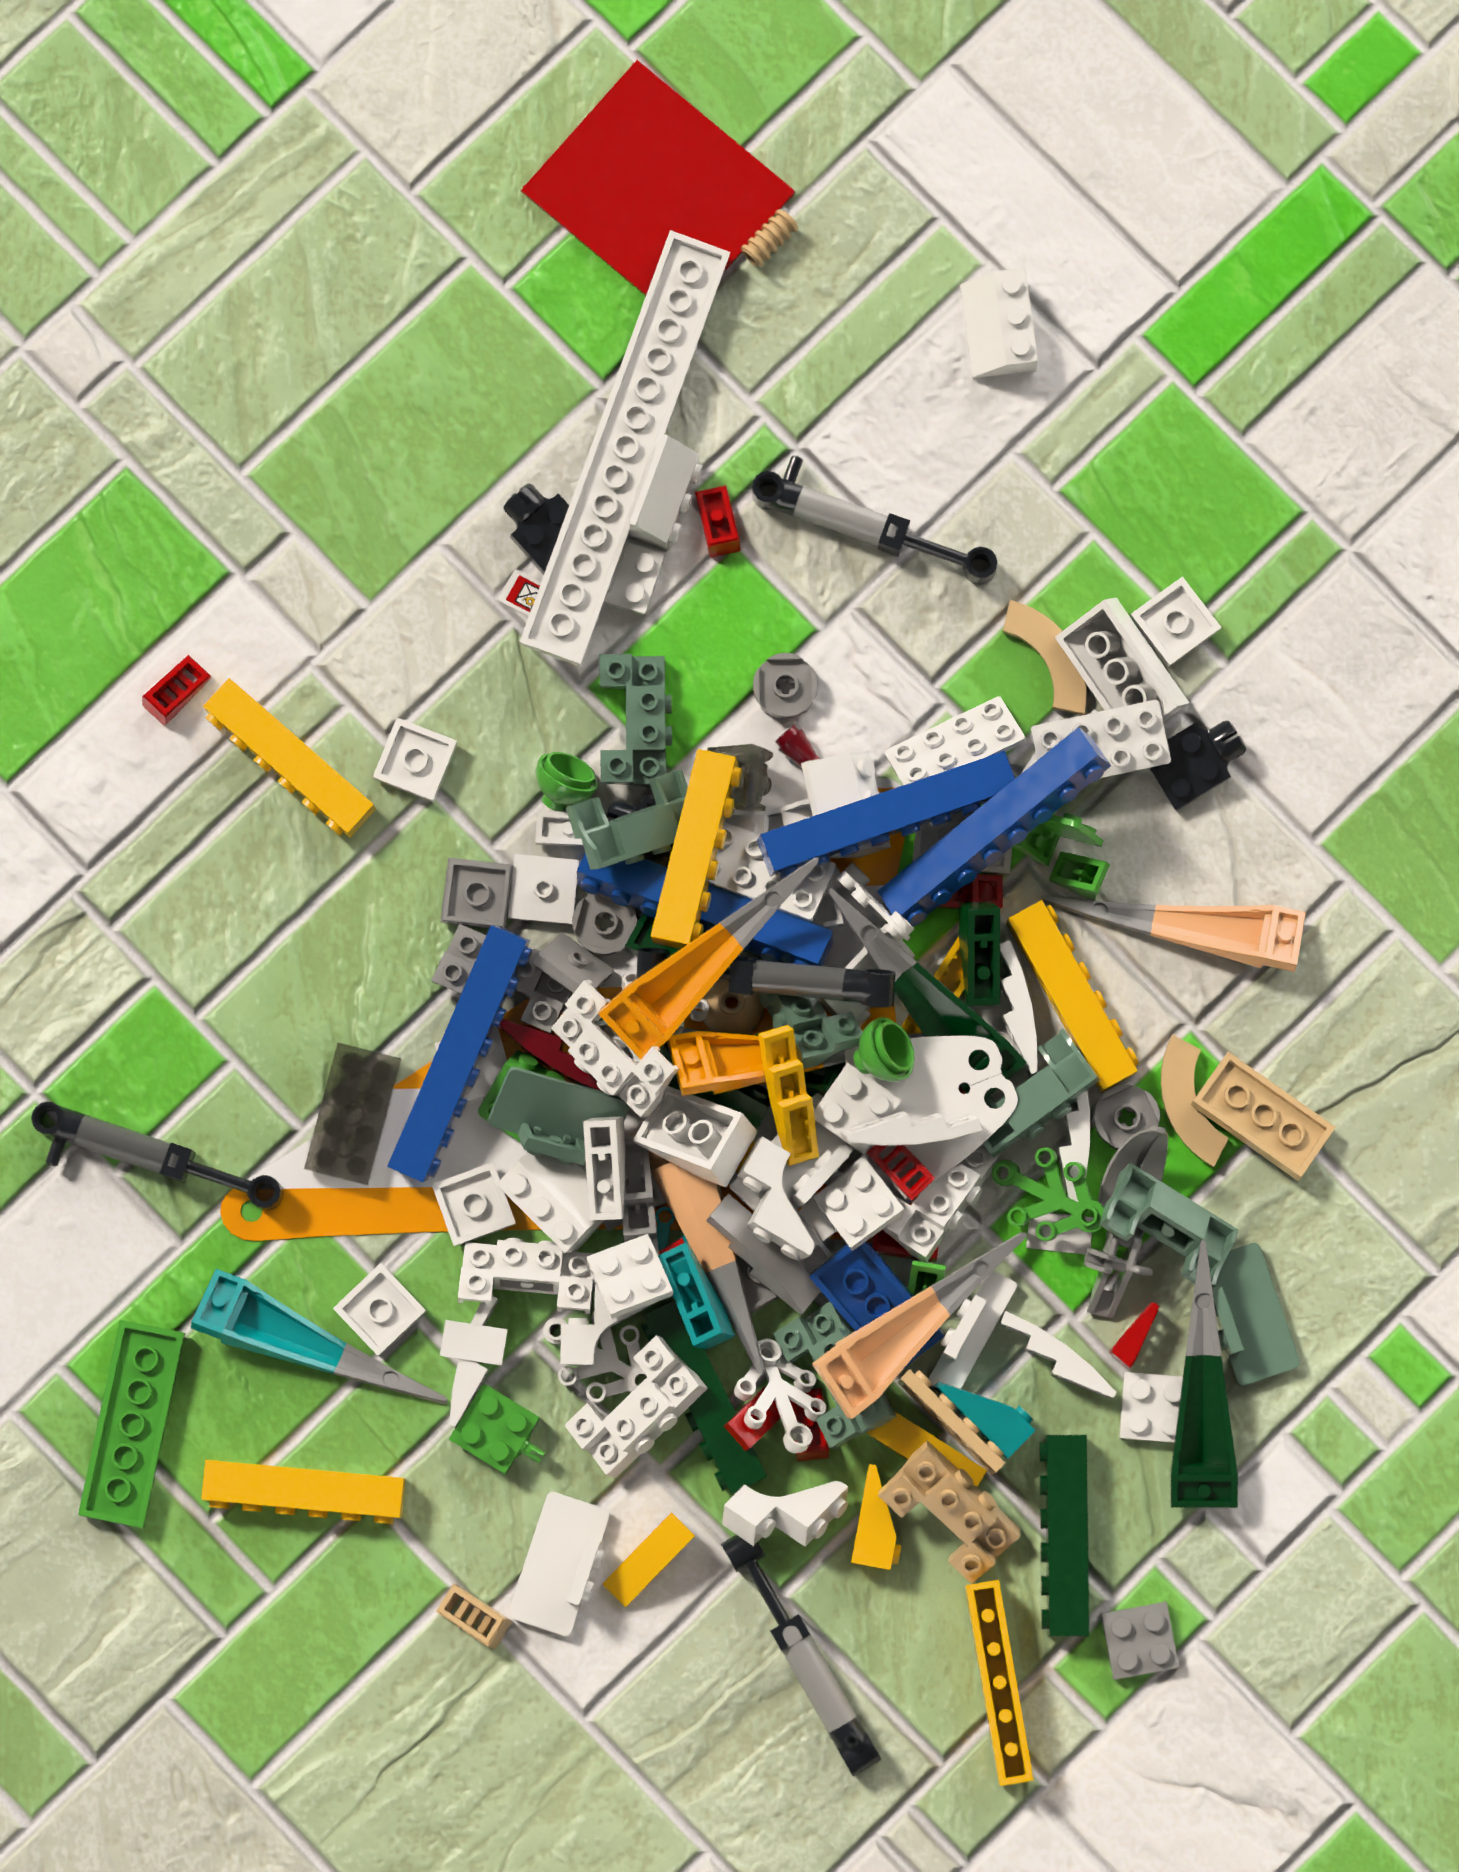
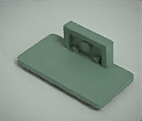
(550, 1113)
(1252, 1318)

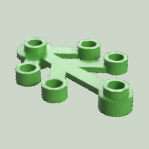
(1054, 1197)

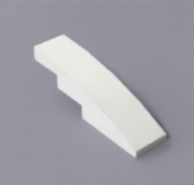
(1020, 1020)
(899, 1130)
(1078, 1134)
(1067, 1365)
(469, 1374)

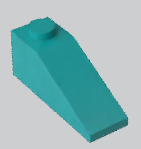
(696, 1298)
(996, 1421)

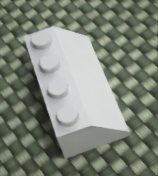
(1119, 660)

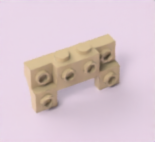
(958, 1504)

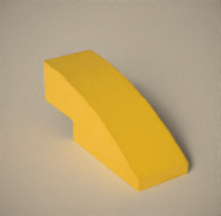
(648, 1559)

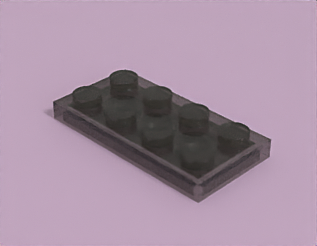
(352, 1114)

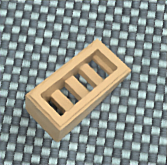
(498, 1630)

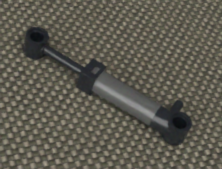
(753, 975)
(141, 1151)

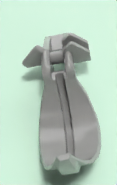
(1148, 1152)

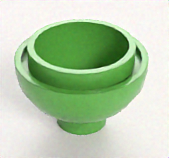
(564, 780)
(885, 1051)

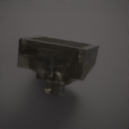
(754, 776)

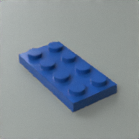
(863, 1288)

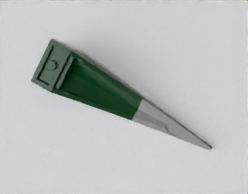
(927, 999)
(1203, 1447)

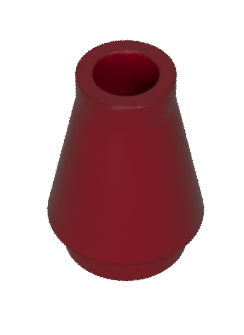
(796, 746)

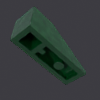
(980, 952)

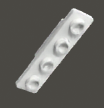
(973, 1330)

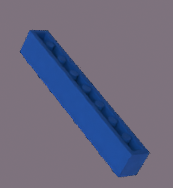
(884, 814)
(995, 827)
(641, 883)
(459, 1054)

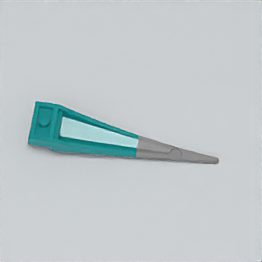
(259, 1323)

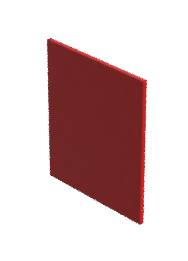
(650, 168)

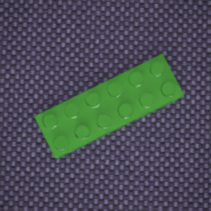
(131, 1424)

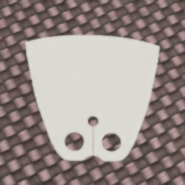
(933, 1088)

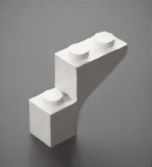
(774, 1215)
(581, 1339)
(798, 1515)

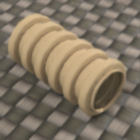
(769, 238)

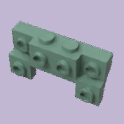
(645, 718)
(632, 833)
(815, 1033)
(1044, 1094)
(1168, 1217)
(816, 1336)

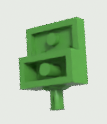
(497, 1430)

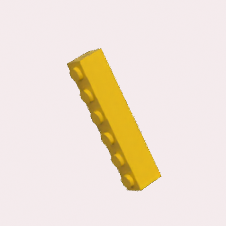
(289, 758)
(695, 849)
(1071, 995)
(303, 1489)
(998, 1682)

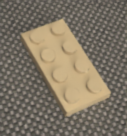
(1263, 1116)
(963, 1431)

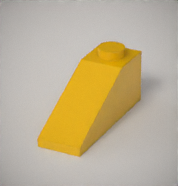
(875, 1531)

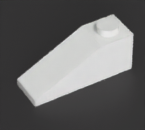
(605, 1166)

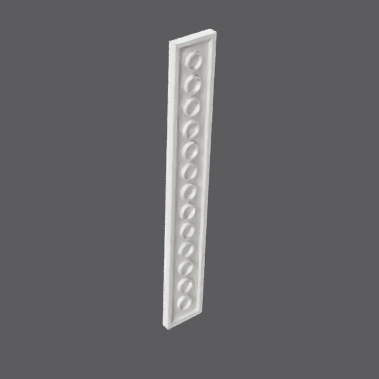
(624, 448)

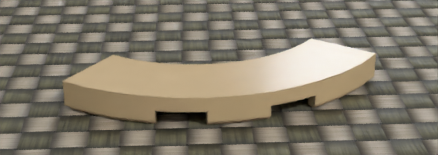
(1040, 634)
(1179, 1093)

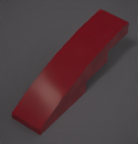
(547, 1050)

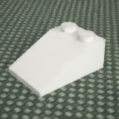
(697, 1135)

